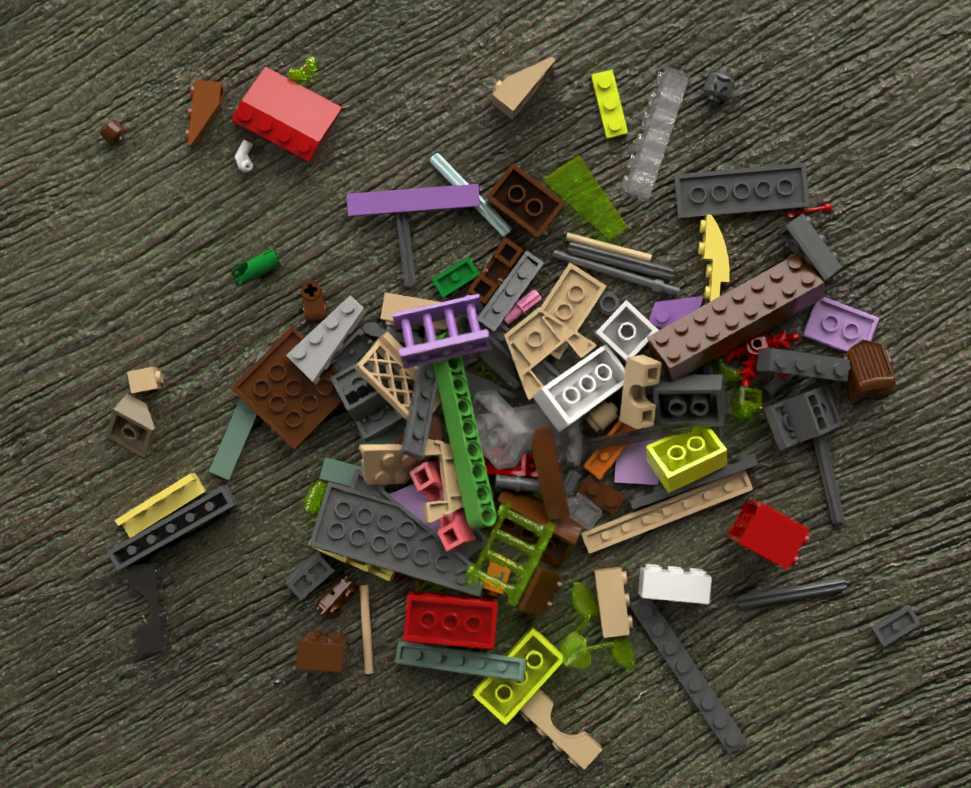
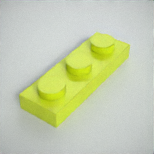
(609, 104)

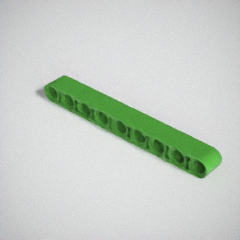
(465, 441)

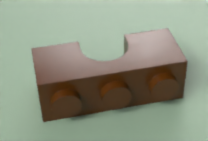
(495, 271)

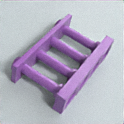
(446, 348)

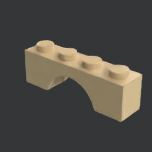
(579, 747)

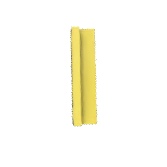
(161, 505)

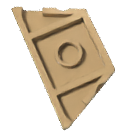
(386, 464)

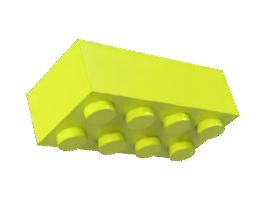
(507, 697)

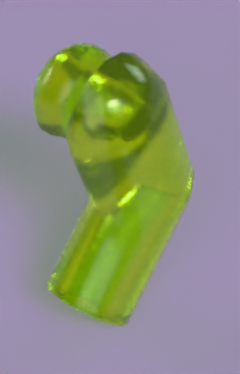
(306, 70)
(729, 373)

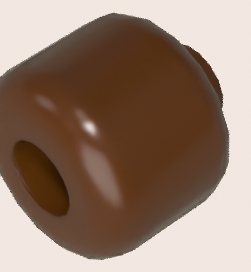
(112, 132)

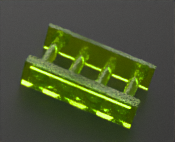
(523, 571)

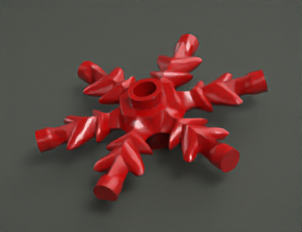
(752, 353)

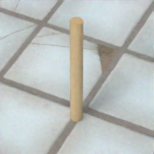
(608, 247)
(366, 629)

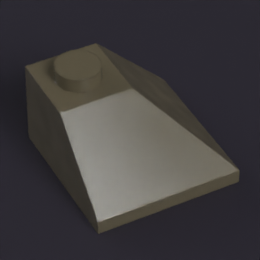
(131, 425)

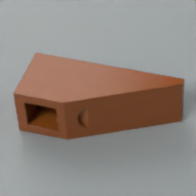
(205, 108)

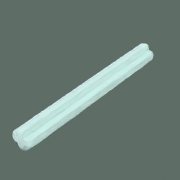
(484, 209)

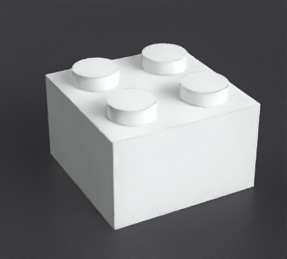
(625, 331)

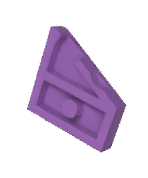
(670, 311)

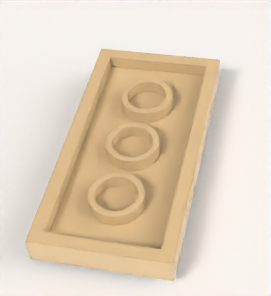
(572, 300)

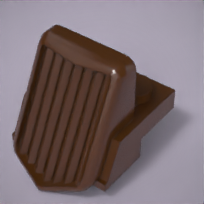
(869, 370)

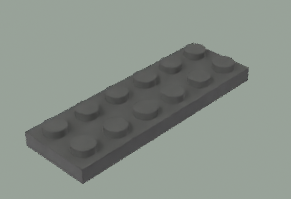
(741, 190)

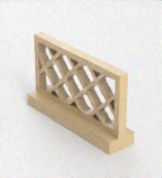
(389, 348)

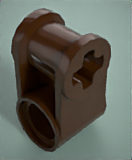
(314, 307)

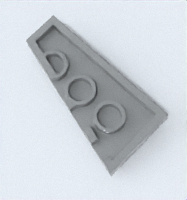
(320, 345)

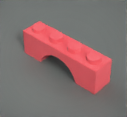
(453, 527)

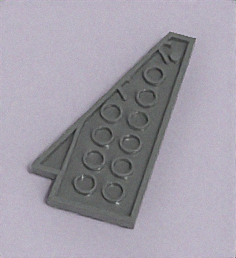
(380, 531)

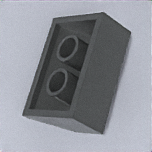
(803, 239)

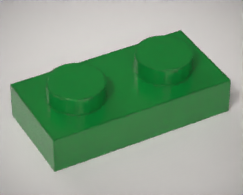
(455, 277)

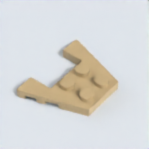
(536, 339)
(450, 483)

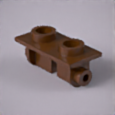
(330, 604)

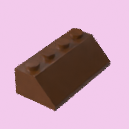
(562, 539)

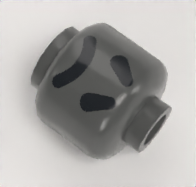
(719, 86)

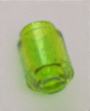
(314, 496)

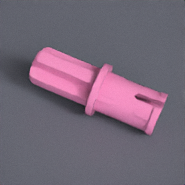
(522, 306)

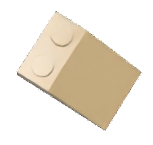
(518, 88)

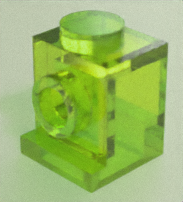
(746, 408)

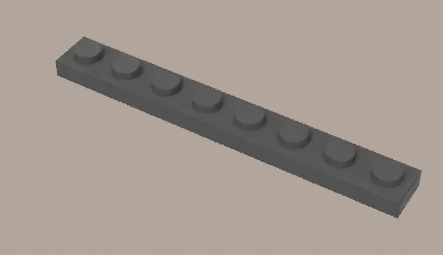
(688, 674)

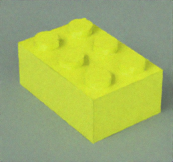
(686, 457)

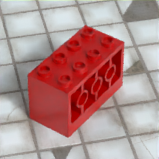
(769, 533)
(450, 619)

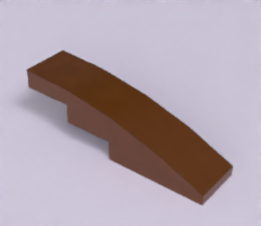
(550, 473)

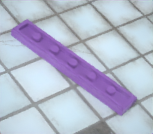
(413, 200)

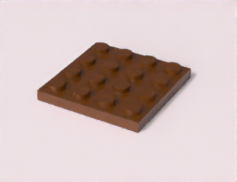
(285, 394)

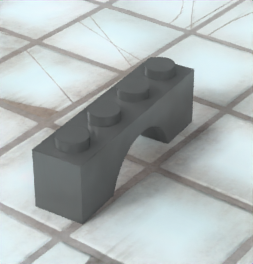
(803, 364)

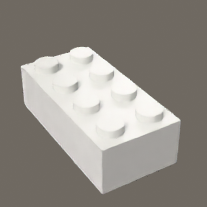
(581, 387)

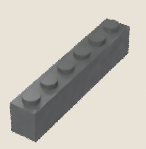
(172, 527)

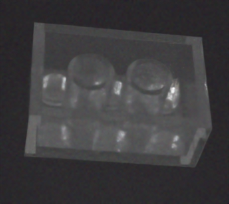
(500, 429)

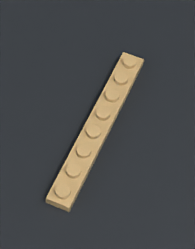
(666, 511)

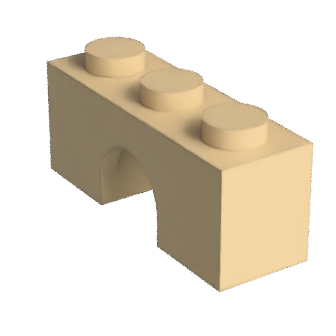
(635, 406)

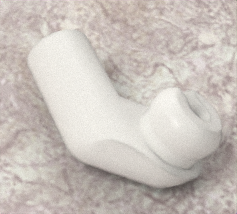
(242, 158)

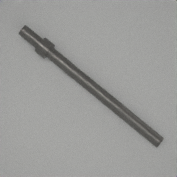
(657, 285)

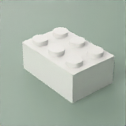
(674, 584)

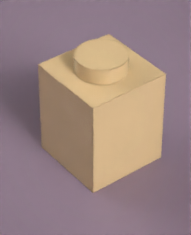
(145, 380)

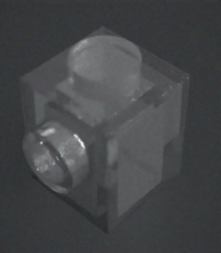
(584, 511)

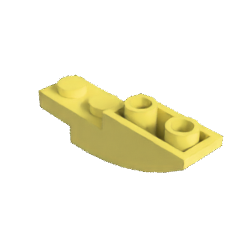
(715, 251)

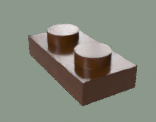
(601, 494)

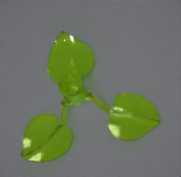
(574, 647)

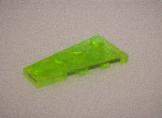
(584, 194)

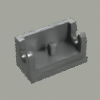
(352, 350)
(309, 575)

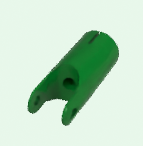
(256, 267)

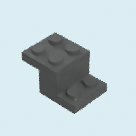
(365, 404)
(802, 416)

